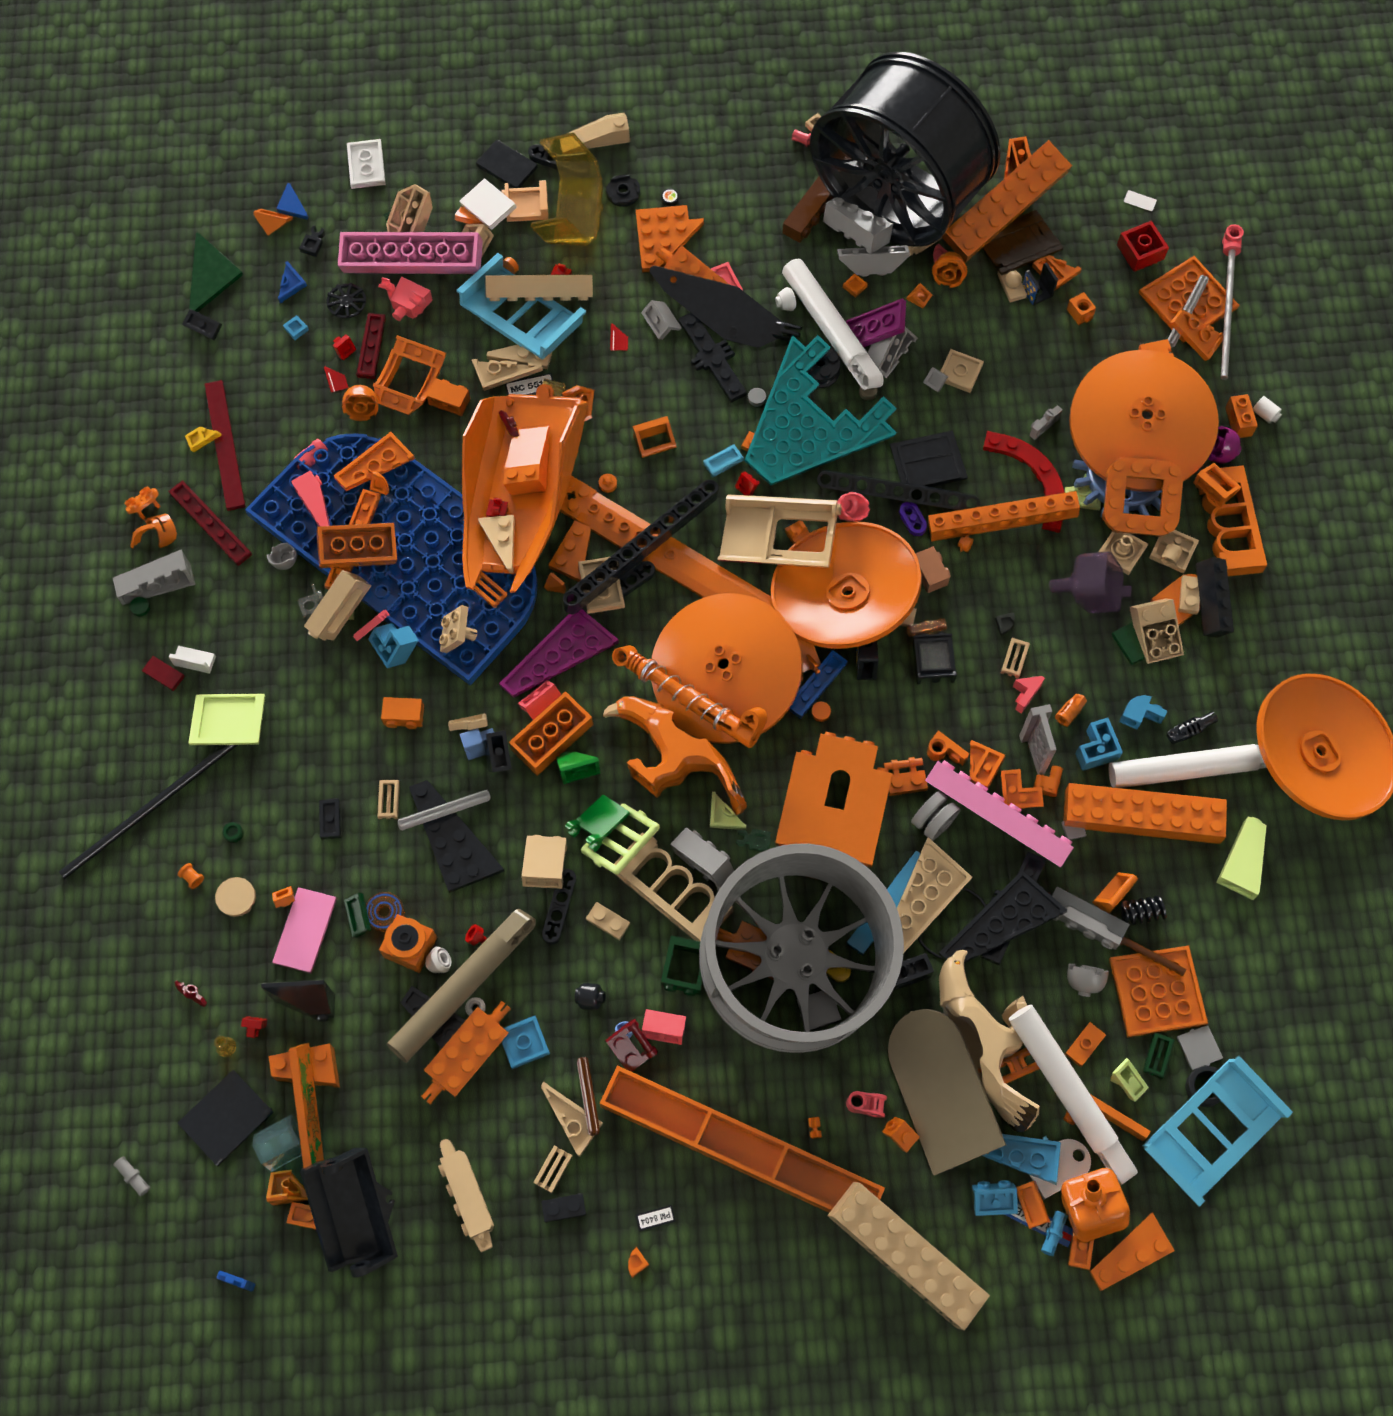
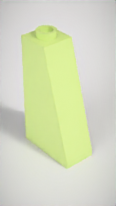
(1245, 861)

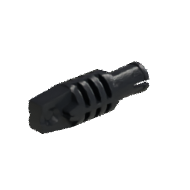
(1191, 727)

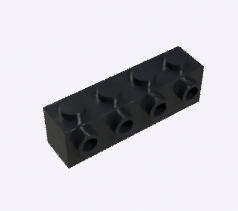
(1214, 597)

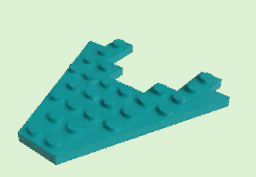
(797, 433)

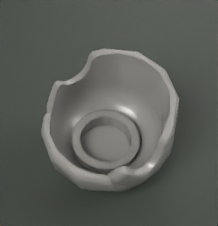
(282, 556)

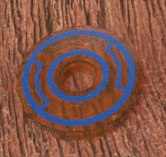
(379, 901)

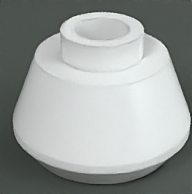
(786, 299)
(438, 960)

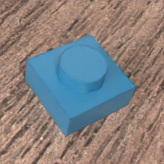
(295, 327)

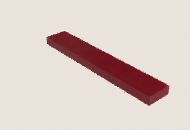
(210, 523)

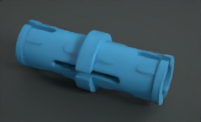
(1054, 1233)

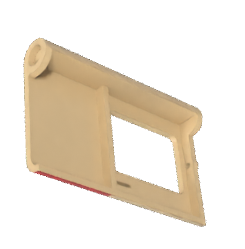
(753, 525)

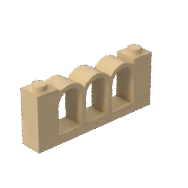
(651, 851)

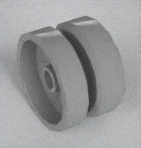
(935, 815)

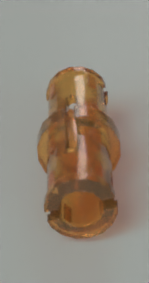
(927, 627)

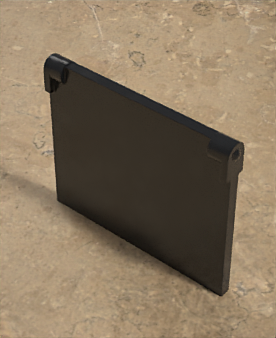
(225, 1117)

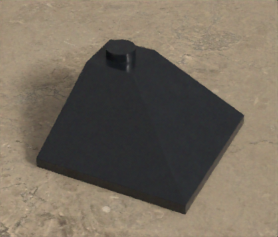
(306, 997)

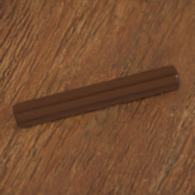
(588, 1096)

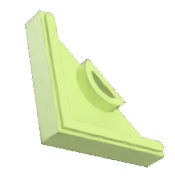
(723, 816)

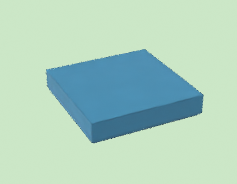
(524, 1042)

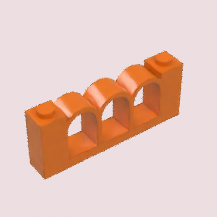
(1242, 561)

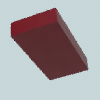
(163, 673)

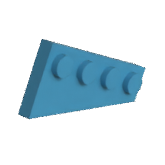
(1030, 1156)

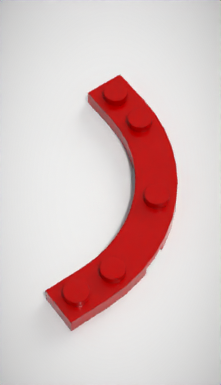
(1033, 458)

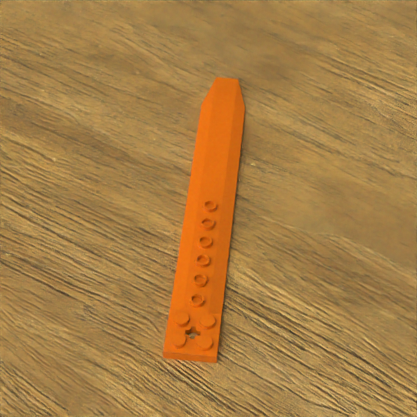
(670, 558)

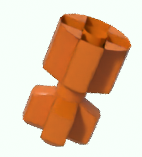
(814, 1123)

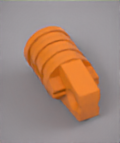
(1070, 710)

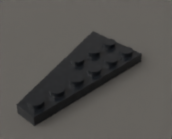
(456, 848)
(1010, 914)

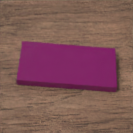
(879, 323)

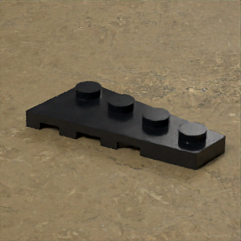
(415, 1000)

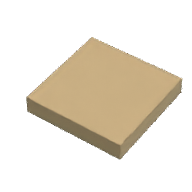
(961, 370)

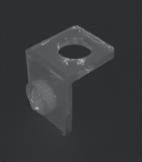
(316, 598)

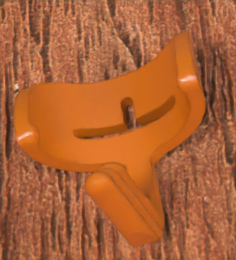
(165, 538)

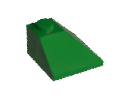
(577, 766)

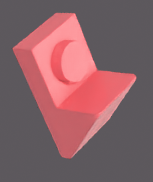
(1028, 689)

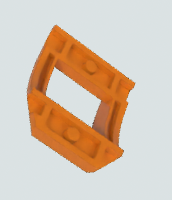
(415, 352)

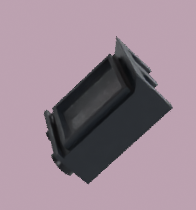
(934, 657)

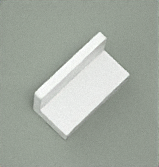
(193, 659)

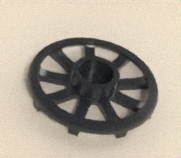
(346, 300)

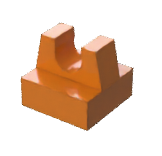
(796, 531)

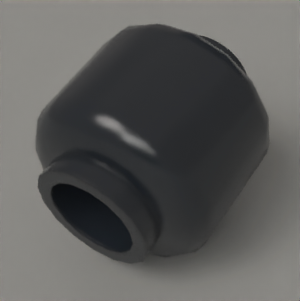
(590, 996)

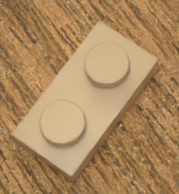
(1189, 595)
(608, 921)

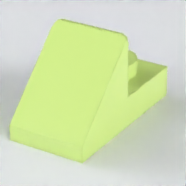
(1129, 1080)

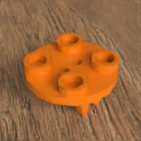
(145, 498)

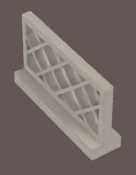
(1039, 737)

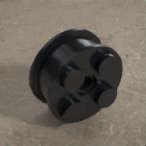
(827, 369)

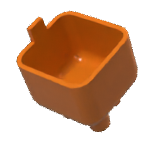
(1095, 1204)

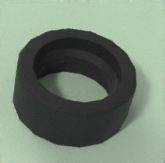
(1190, 1082)

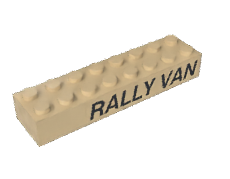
(908, 1255)

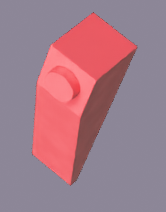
(310, 492)

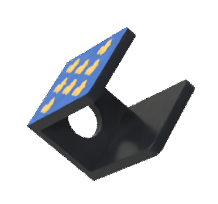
(1046, 283)

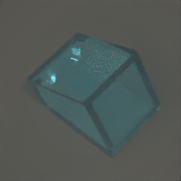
(278, 1143)

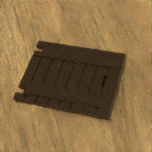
(1022, 243)

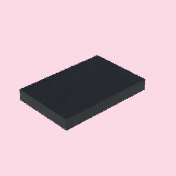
(506, 164)

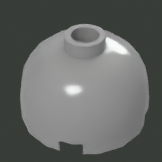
(1086, 979)

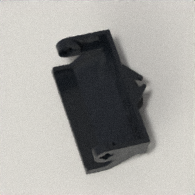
(350, 1212)

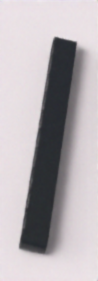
(639, 553)

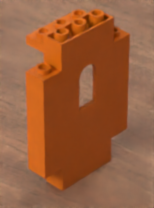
(848, 830)

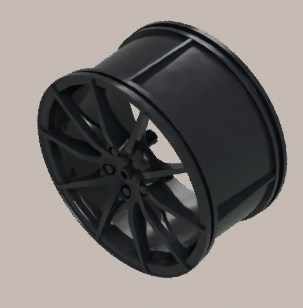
(933, 117)

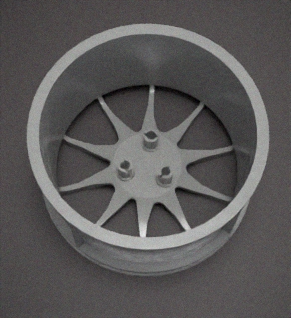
(798, 951)

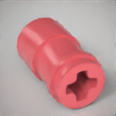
(308, 457)

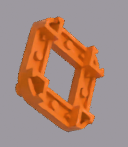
(1170, 498)

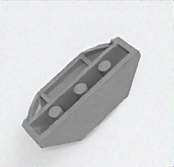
(879, 262)

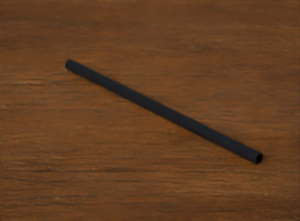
(145, 810)

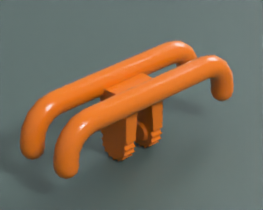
(1017, 1066)

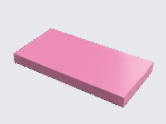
(304, 930)

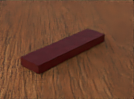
(371, 346)

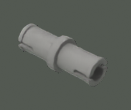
(132, 1176)

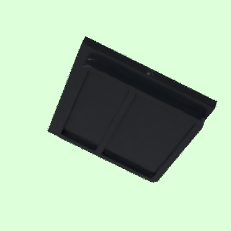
(929, 460)

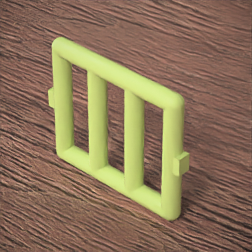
(627, 855)

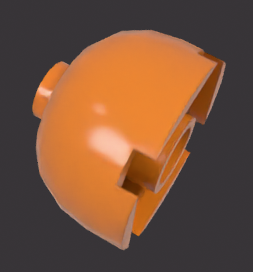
(360, 403)

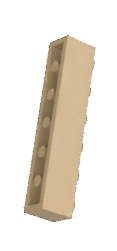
(535, 286)

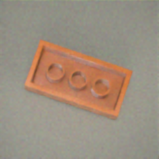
(356, 545)
(551, 733)

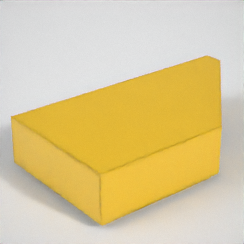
(200, 437)

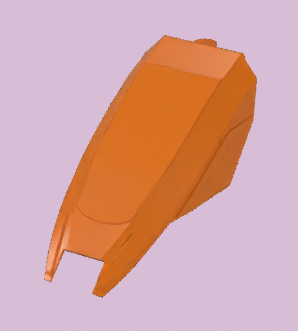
(483, 464)

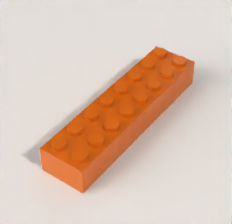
(1007, 201)
(1145, 813)

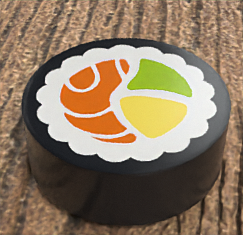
(670, 197)

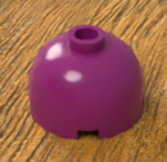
(1226, 446)

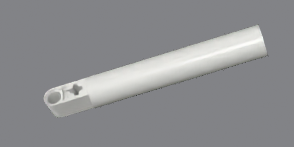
(832, 325)
(1185, 766)
(1072, 1092)

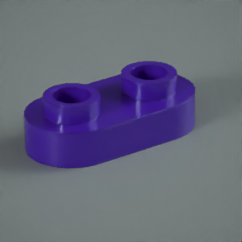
(914, 519)

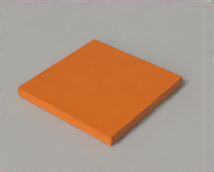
(1171, 291)
(1155, 996)

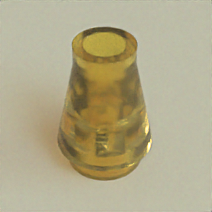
(228, 1048)

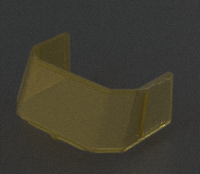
(578, 195)

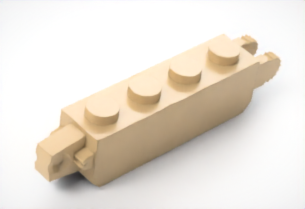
(467, 1194)

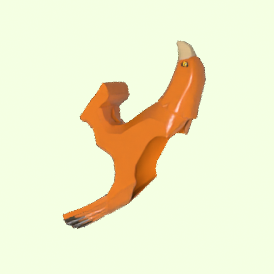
(679, 751)

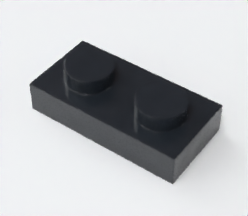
(202, 324)
(329, 819)
(563, 1208)

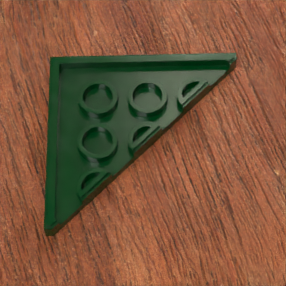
(210, 273)

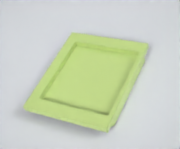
(227, 719)

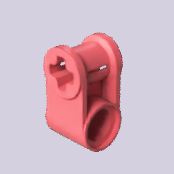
(868, 1104)

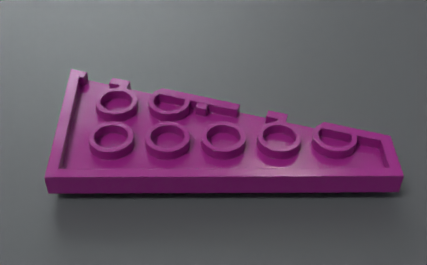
(566, 646)

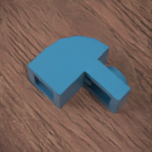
(1139, 708)

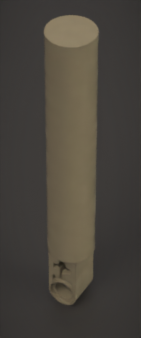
(461, 985)

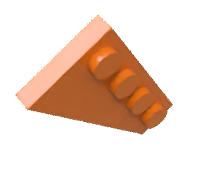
(381, 457)
(1139, 1249)

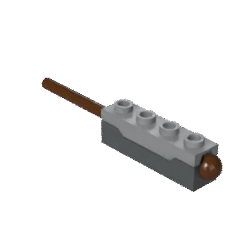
(1103, 927)

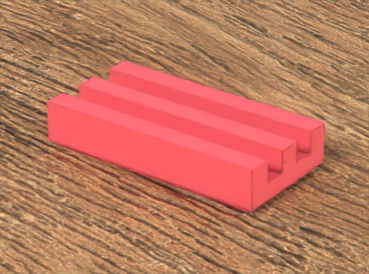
(370, 625)

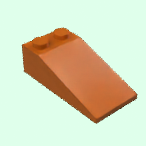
(527, 461)

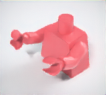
(406, 298)

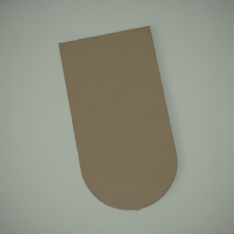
(942, 1090)

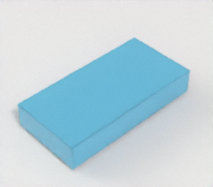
(723, 460)

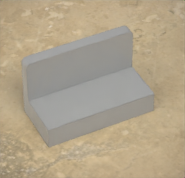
(660, 318)

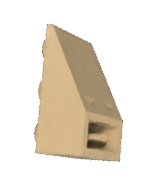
(1157, 630)

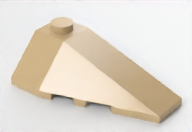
(605, 131)

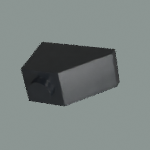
(497, 752)

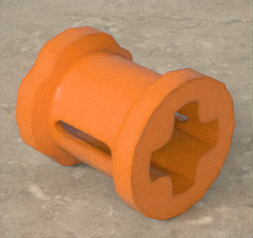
(190, 875)

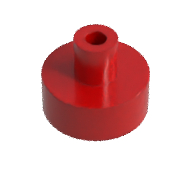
(475, 935)

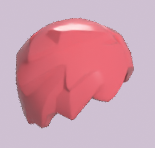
(853, 507)

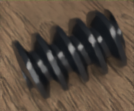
(1143, 908)

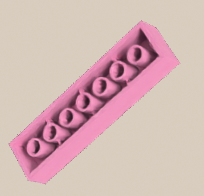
(410, 252)
(1000, 814)

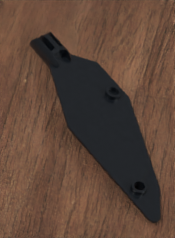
(724, 308)

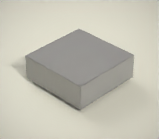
(935, 379)
(1073, 832)

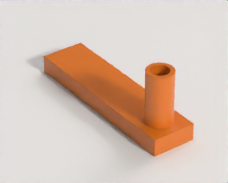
(1118, 1119)

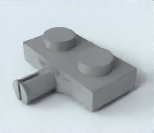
(1049, 418)

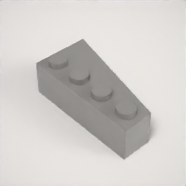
(858, 224)
(155, 578)

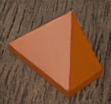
(271, 220)

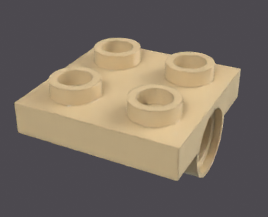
(1174, 550)

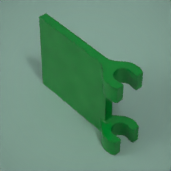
(598, 821)

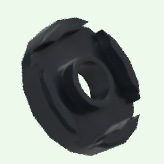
(623, 199)

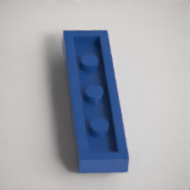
(817, 683)

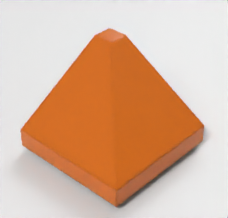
(919, 296)
(555, 584)

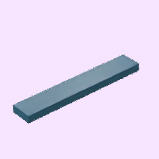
(862, 937)

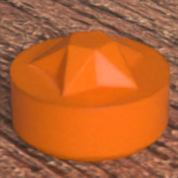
(607, 483)

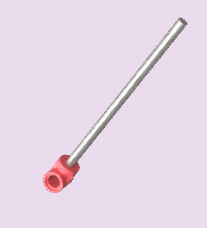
(1231, 247)

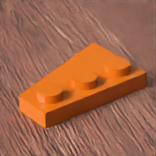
(571, 551)

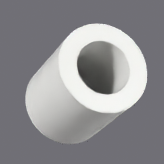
(1267, 410)

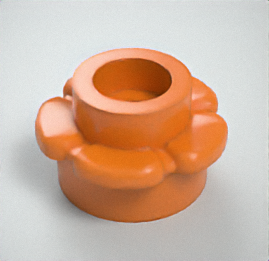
(965, 543)

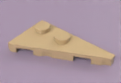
(518, 354)
(498, 373)
(501, 533)
(570, 1117)

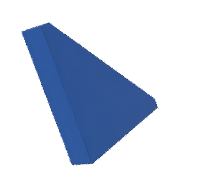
(290, 204)
(290, 283)
(237, 1281)

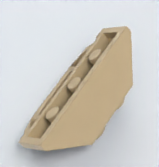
(410, 210)

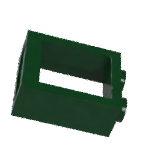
(672, 985)

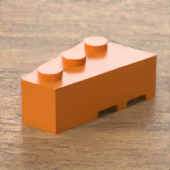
(323, 1066)

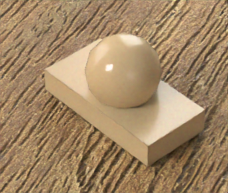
(1013, 285)

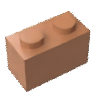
(932, 569)

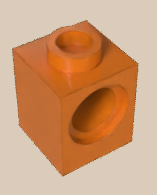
(1084, 303)

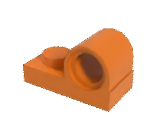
(948, 747)

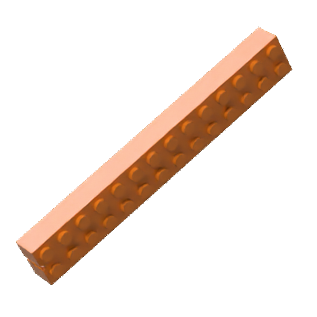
(729, 1141)

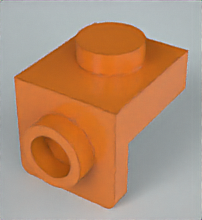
(901, 1133)

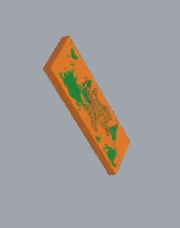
(306, 1104)

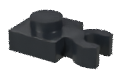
(312, 244)

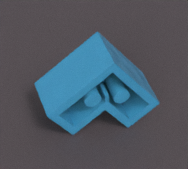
(393, 644)
(1102, 746)

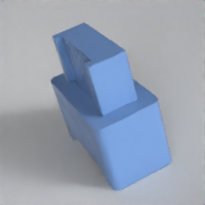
(475, 742)

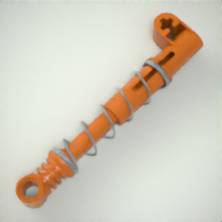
(719, 717)

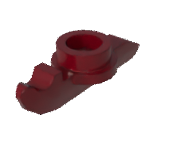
(509, 423)
(190, 992)

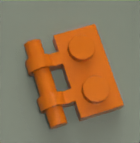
(906, 782)

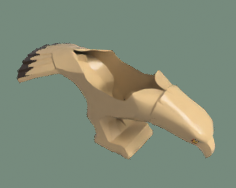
(986, 1041)

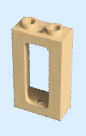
(337, 606)

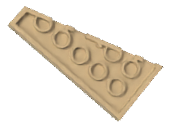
(929, 890)

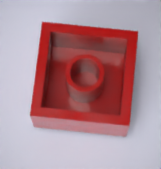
(1142, 246)

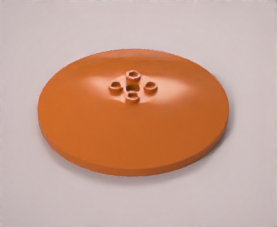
(1110, 422)
(864, 560)
(760, 652)
(1347, 728)

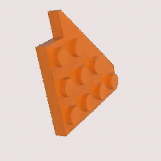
(665, 228)

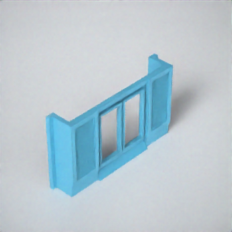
(542, 337)
(1246, 1098)

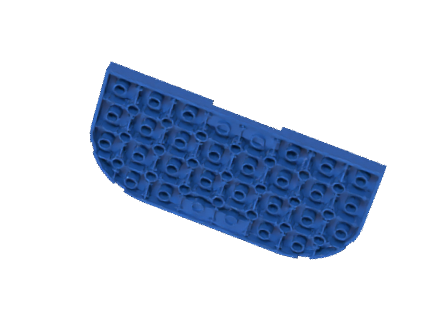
(429, 548)

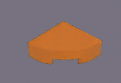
(379, 483)
(636, 1262)

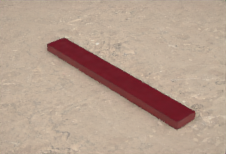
(225, 446)

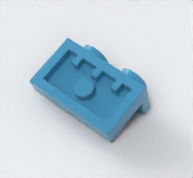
(995, 1198)

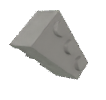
(888, 351)
(703, 856)

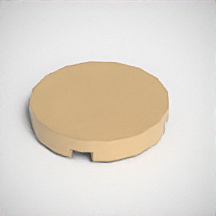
(235, 896)

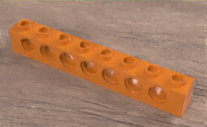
(1003, 516)

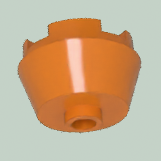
(949, 269)

